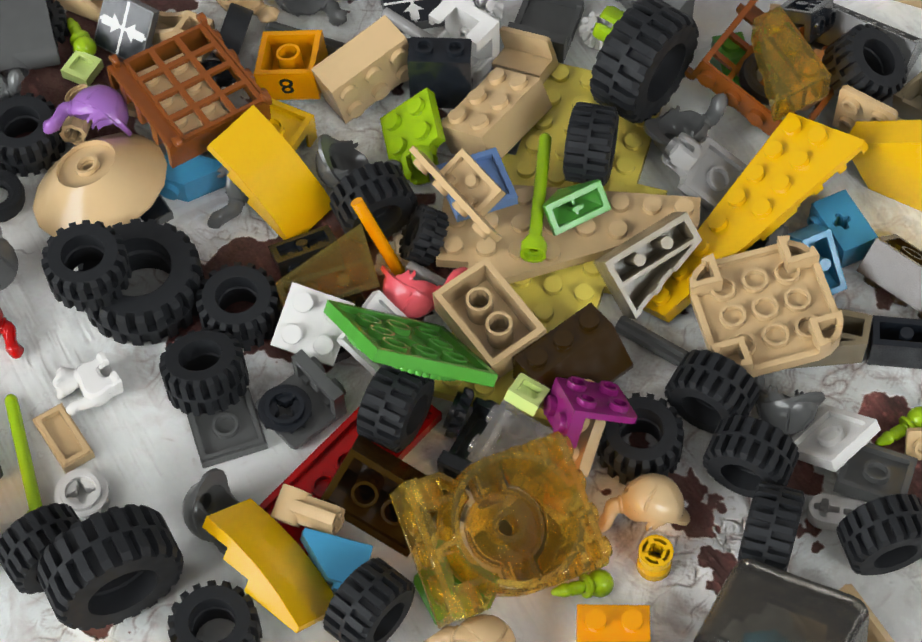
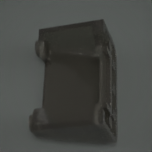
(778, 606)

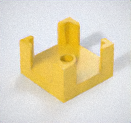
(293, 124)

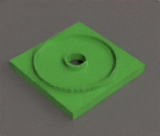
(410, 345)

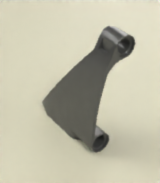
(26, 37)

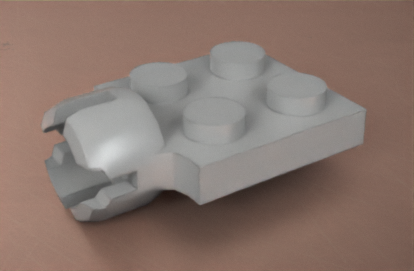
(703, 168)

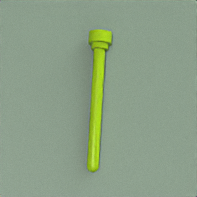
(534, 246)
(23, 452)

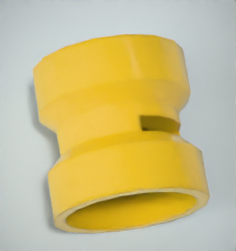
(652, 565)

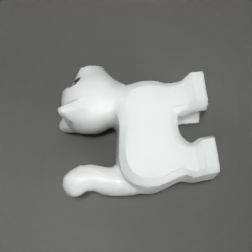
(95, 381)

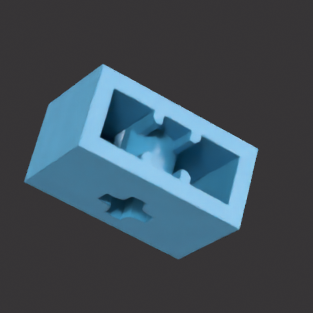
(848, 226)

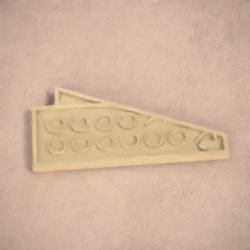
(581, 244)

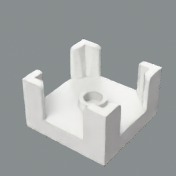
(469, 22)

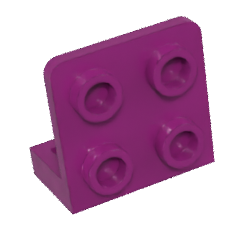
(578, 399)

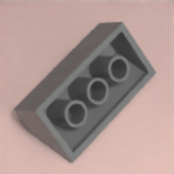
(847, 19)

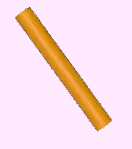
(377, 236)

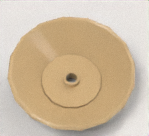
(101, 181)

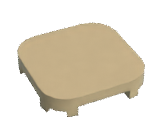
(766, 307)

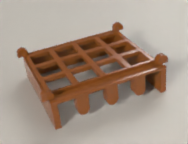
(193, 44)
(738, 98)

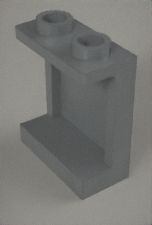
(552, 19)

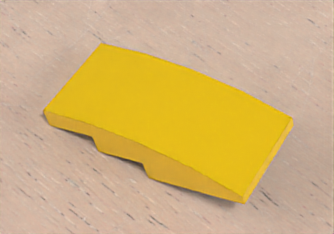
(271, 175)
(273, 562)

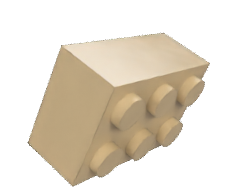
(364, 69)
(175, 103)
(496, 113)
(488, 316)

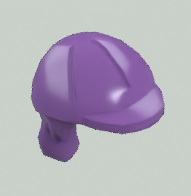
(94, 103)

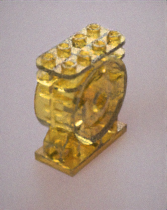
(550, 477)

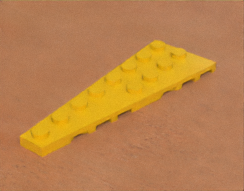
(763, 197)

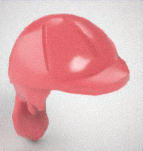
(411, 295)

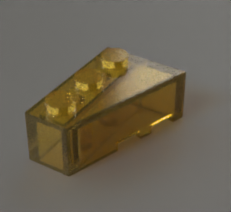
(787, 64)
(337, 269)

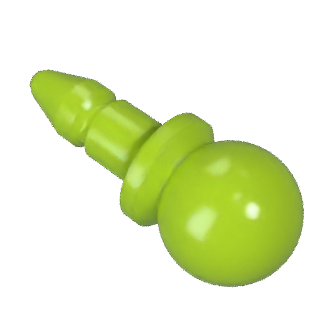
(80, 38)
(913, 420)
(597, 584)

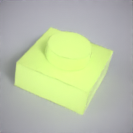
(82, 68)
(526, 394)

